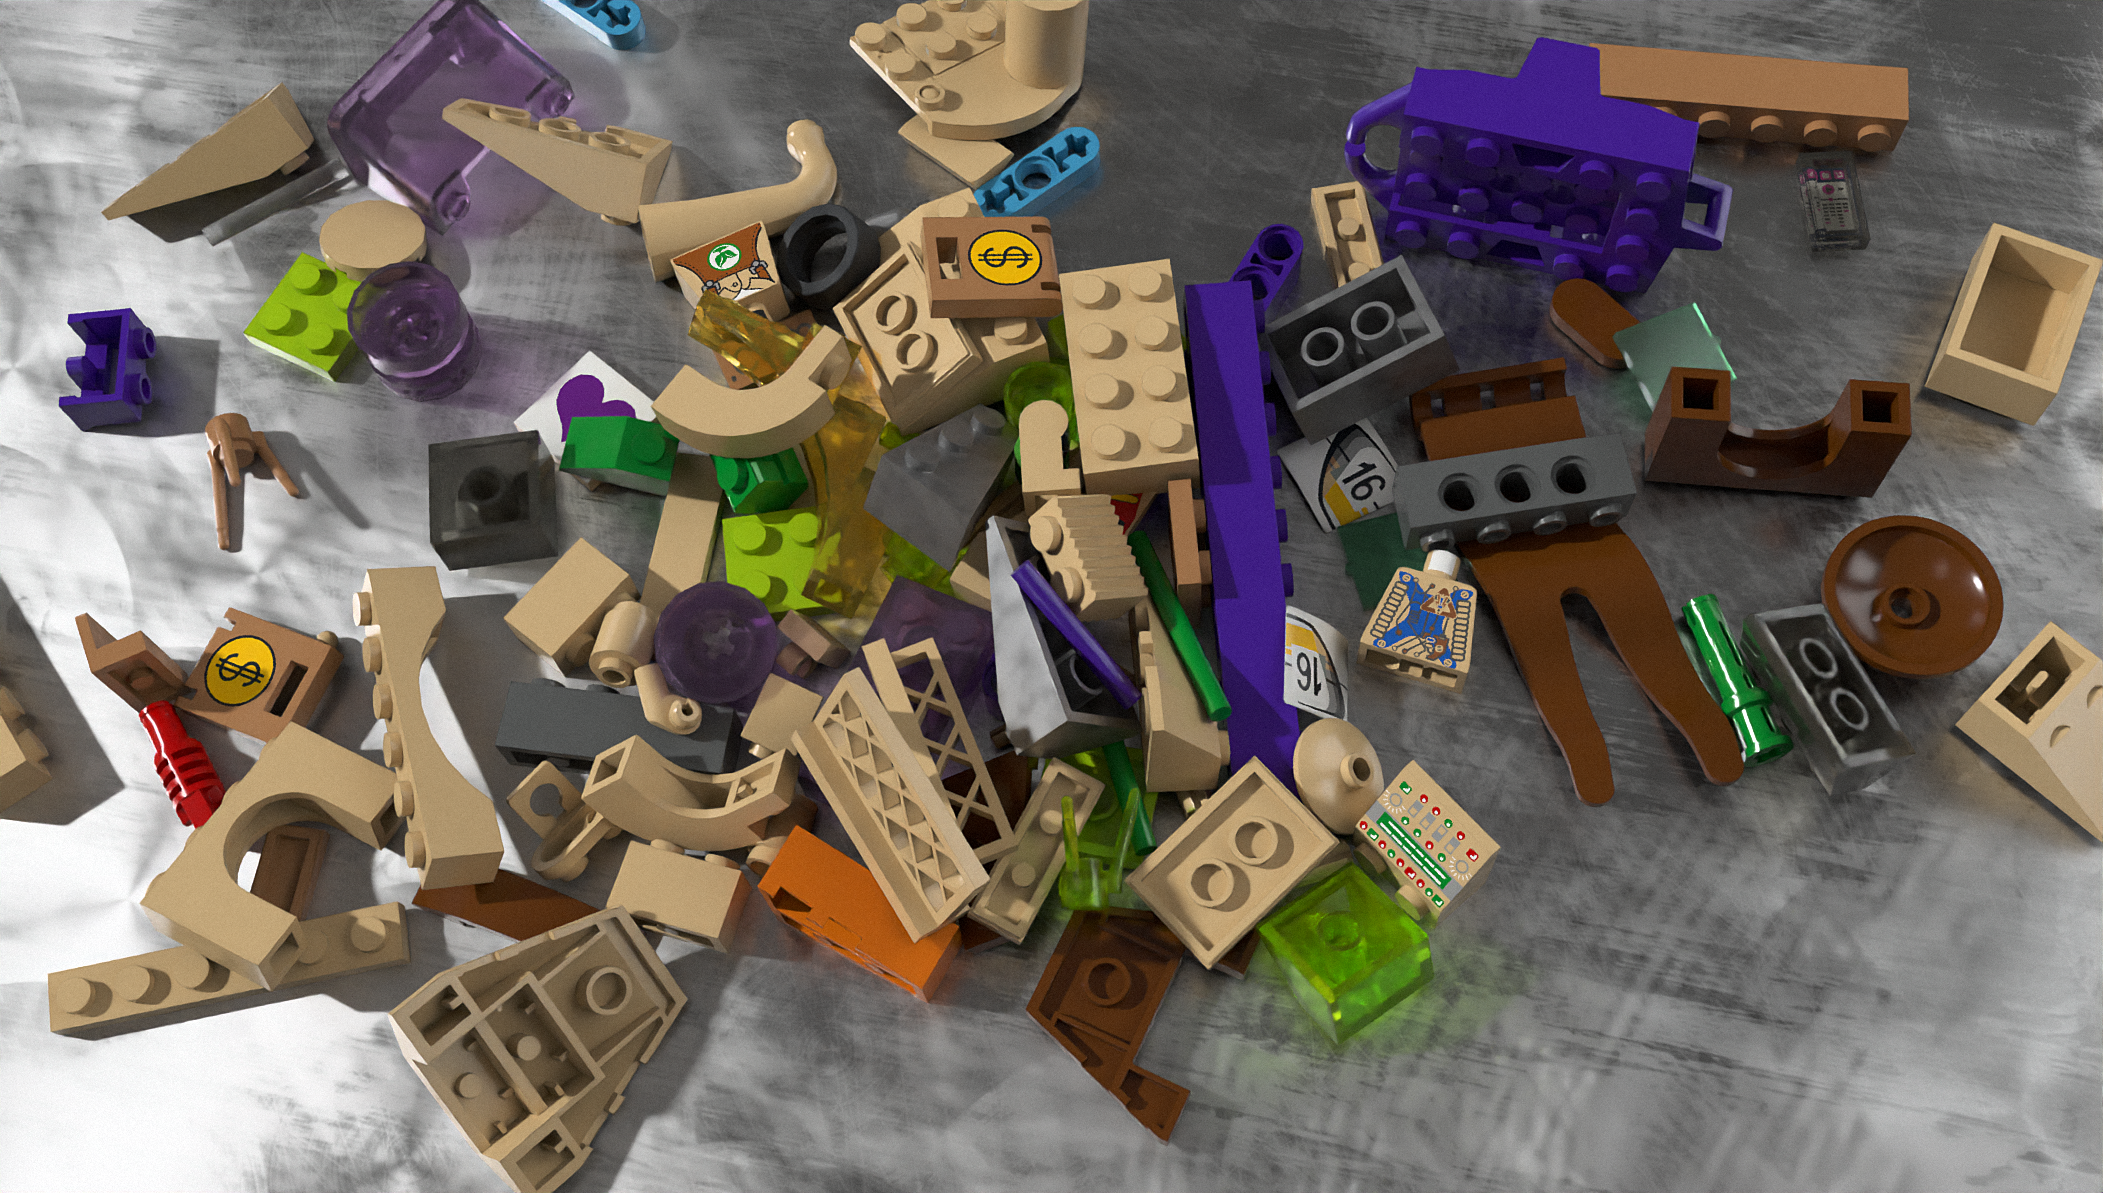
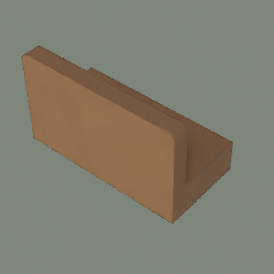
(131, 665)

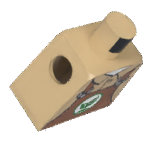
(736, 268)

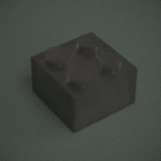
(492, 500)

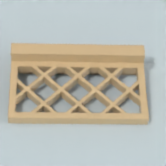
(887, 807)

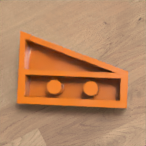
(846, 911)

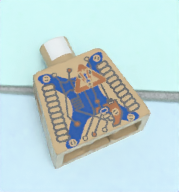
(1423, 625)

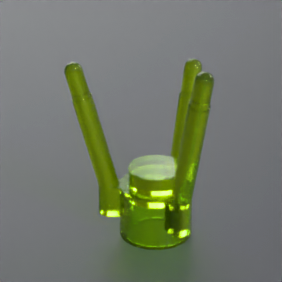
(1083, 880)

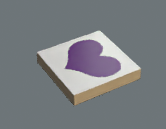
(583, 391)

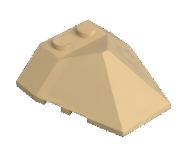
(540, 1042)

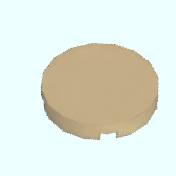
(371, 236)

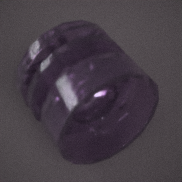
(414, 331)
(685, 656)

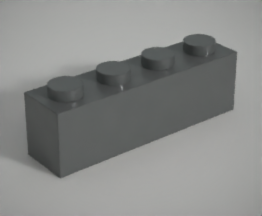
(575, 725)

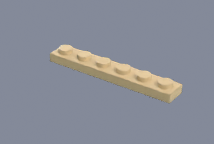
(186, 979)

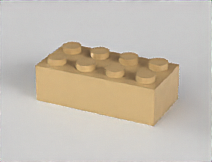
(1129, 379)

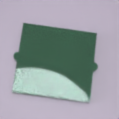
(1665, 341)
(1374, 554)

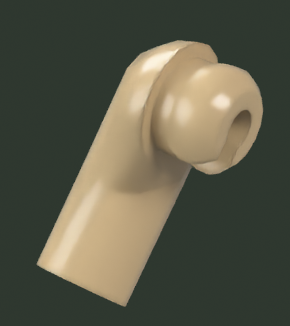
(664, 708)

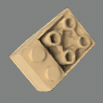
(2049, 723)

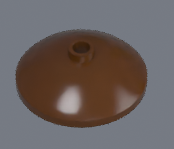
(1928, 572)

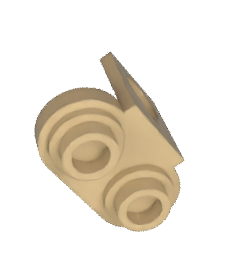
(569, 835)

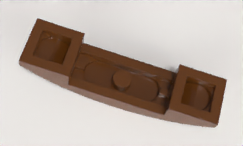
(506, 907)

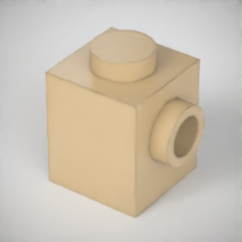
(777, 715)

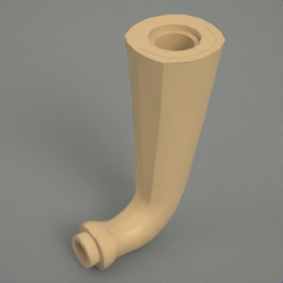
(685, 225)

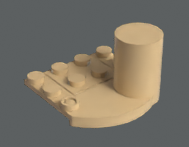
(980, 62)

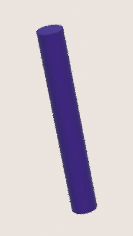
(1076, 635)

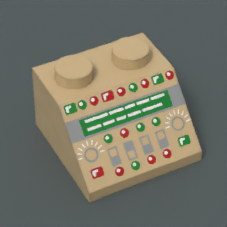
(1424, 846)

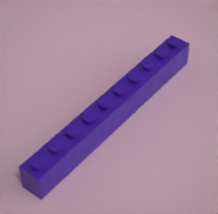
(1242, 521)

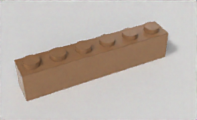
(1764, 95)

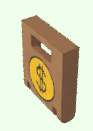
(1003, 266)
(246, 672)

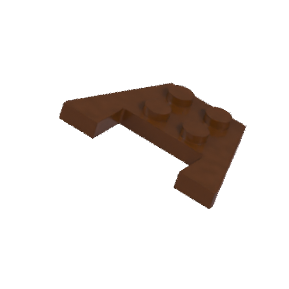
(1105, 996)

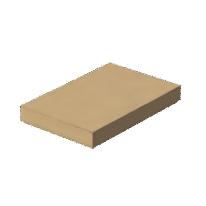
(903, 349)
(1232, 862)

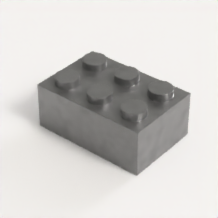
(1357, 350)

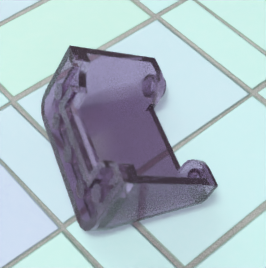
(393, 120)

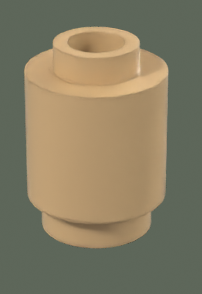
(623, 644)

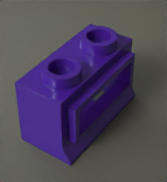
(102, 334)

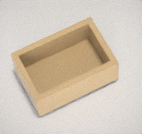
(2014, 324)

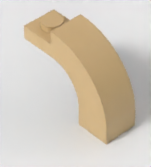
(761, 418)
(688, 808)

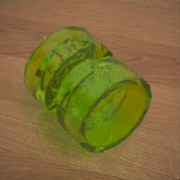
(1035, 383)

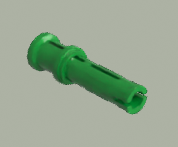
(1743, 701)

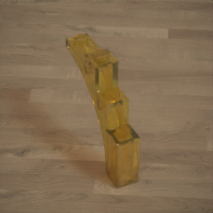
(847, 536)

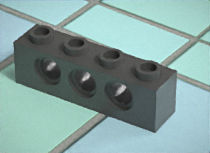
(1592, 464)

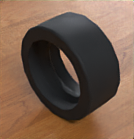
(805, 239)

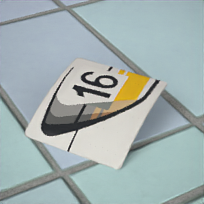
(1342, 474)
(1315, 666)

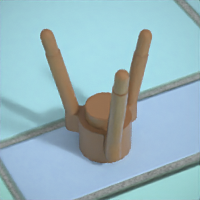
(233, 448)

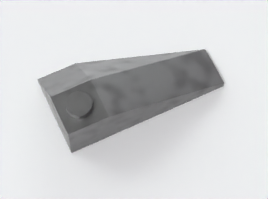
(1042, 684)

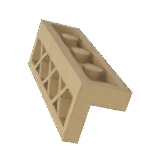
(897, 700)

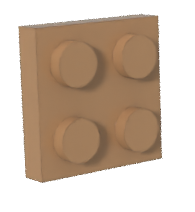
(1187, 547)

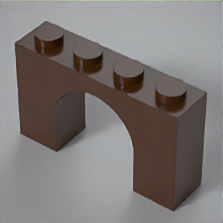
(1840, 454)

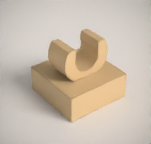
(808, 646)

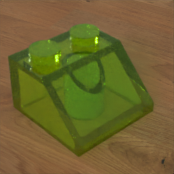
(1347, 951)

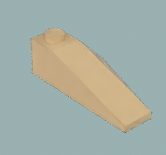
(244, 149)
(595, 170)
(1178, 738)

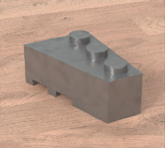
(943, 482)

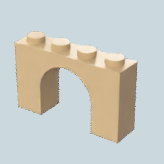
(293, 781)

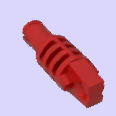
(182, 765)

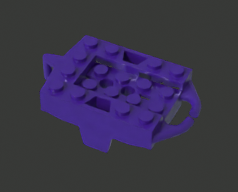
(1539, 171)

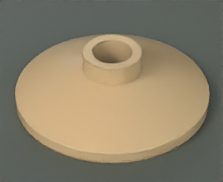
(1337, 773)

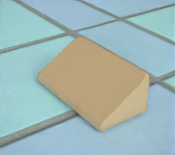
(969, 161)

